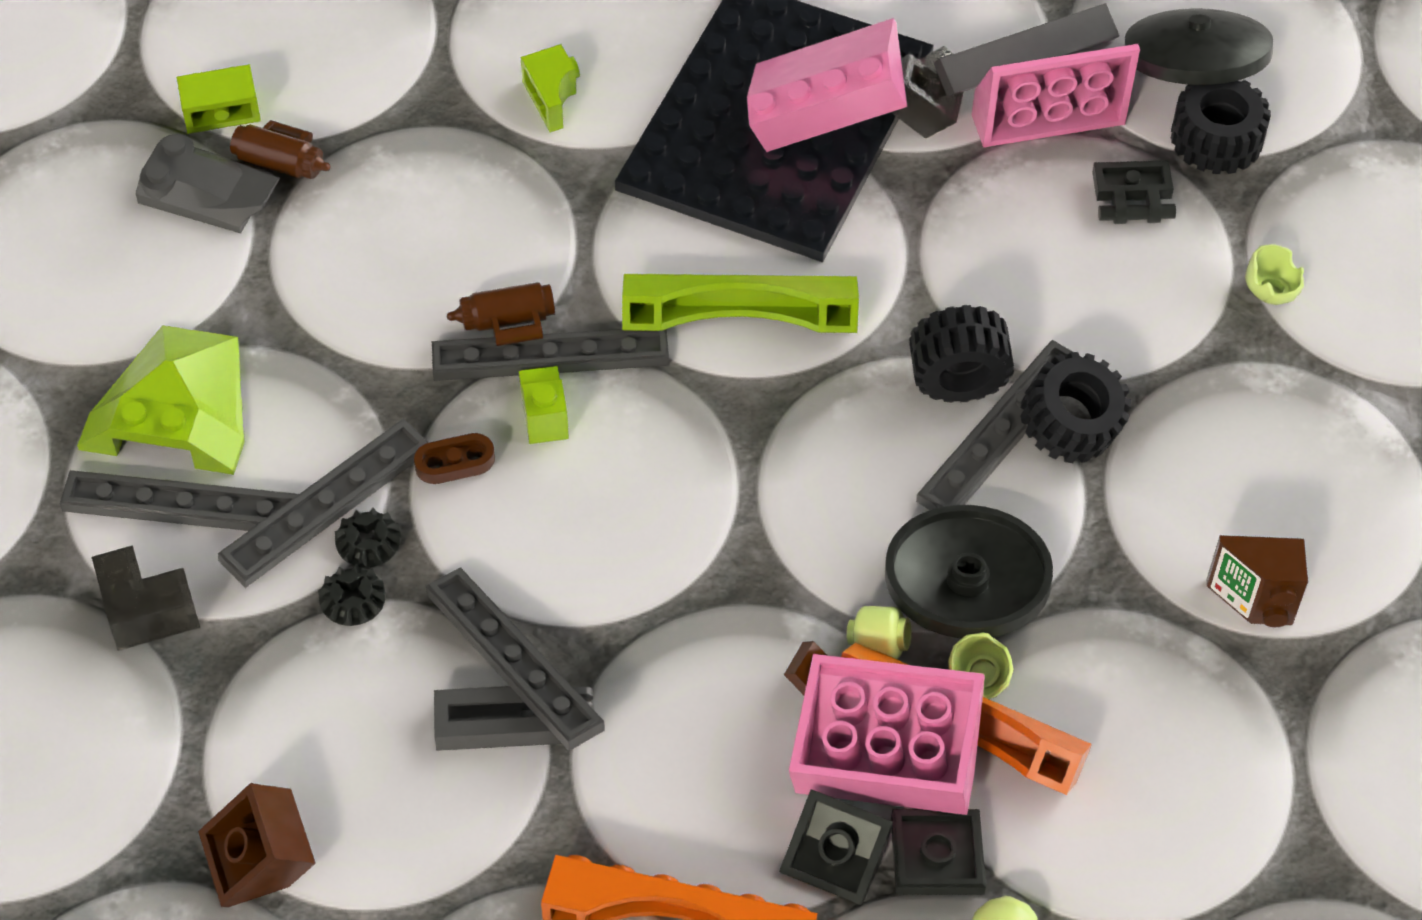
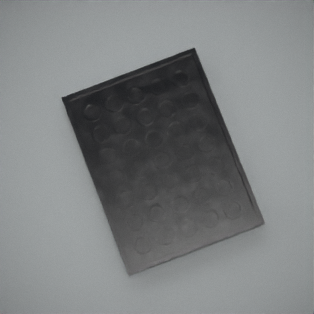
(711, 165)

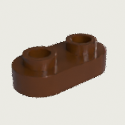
(454, 457)

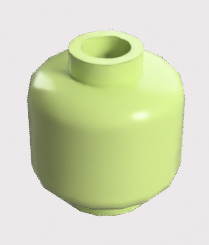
(880, 630)

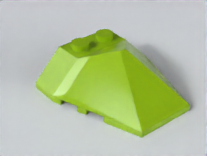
(178, 396)

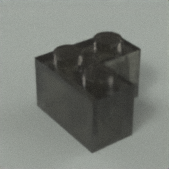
(927, 102)
(140, 607)

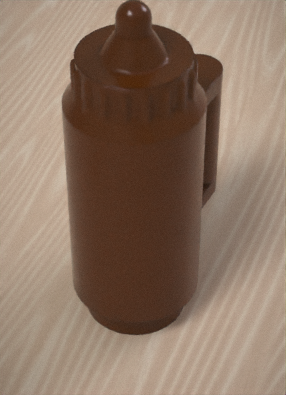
(279, 149)
(507, 308)

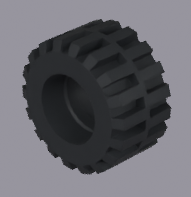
(1215, 145)
(961, 354)
(1092, 386)

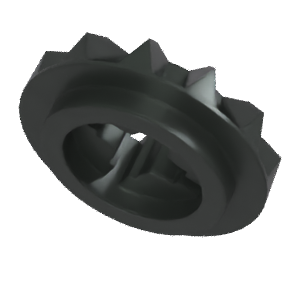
(369, 552)
(353, 610)

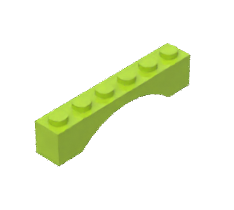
(669, 300)

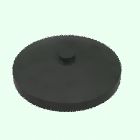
(1200, 46)
(968, 571)

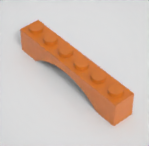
(1019, 740)
(601, 892)

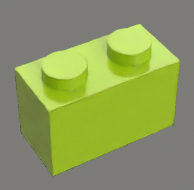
(218, 99)

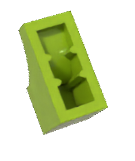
(549, 82)
(544, 405)

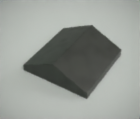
(836, 847)

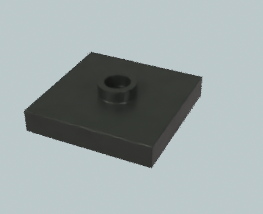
(937, 853)

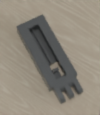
(489, 719)

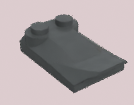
(203, 184)

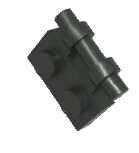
(1134, 181)

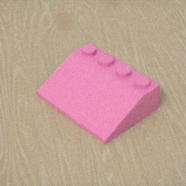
(827, 86)
(1055, 95)
(888, 734)

